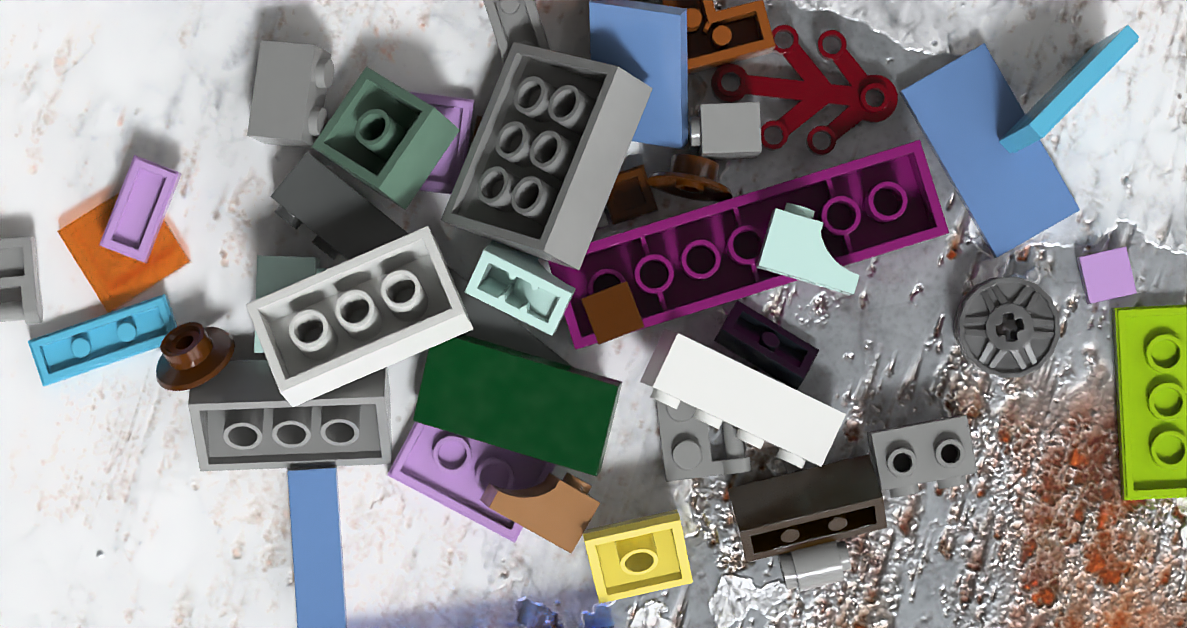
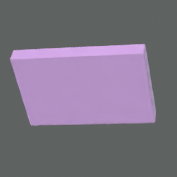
(459, 470)

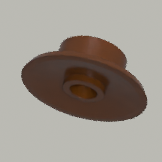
(692, 179)
(193, 356)

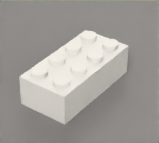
(359, 317)

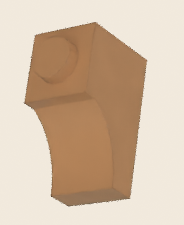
(552, 509)

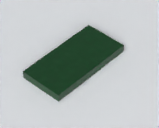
(518, 402)

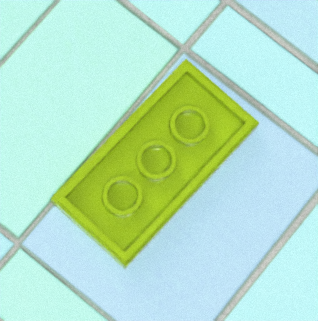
(1151, 400)

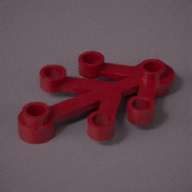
(813, 91)

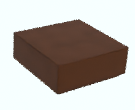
(631, 196)
(612, 312)

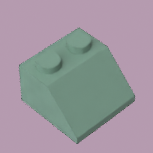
(386, 137)

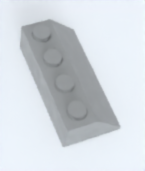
(248, 424)

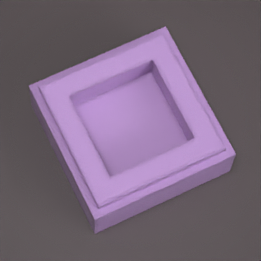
(1106, 275)

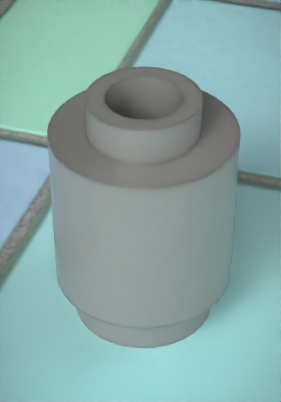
(814, 565)

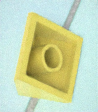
(638, 556)

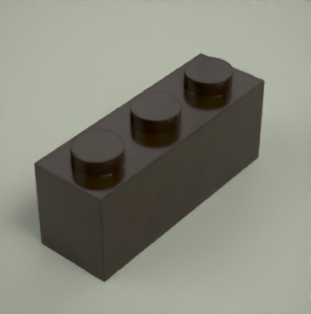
(807, 508)

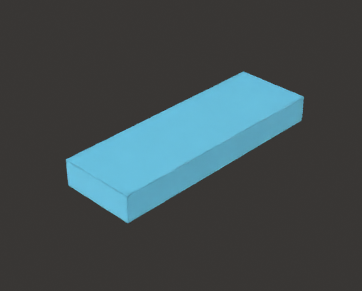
(102, 340)

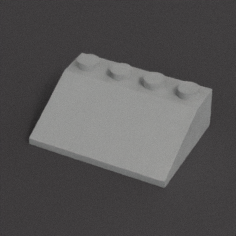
(547, 153)

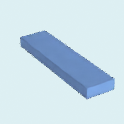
(317, 548)

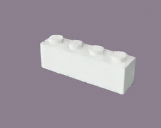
(743, 398)

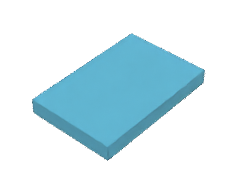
(1069, 90)

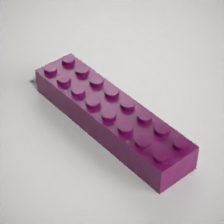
(714, 250)

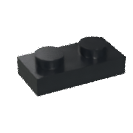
(766, 345)

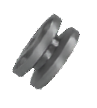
(1030, 342)

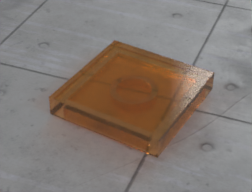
(111, 274)

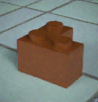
(725, 34)

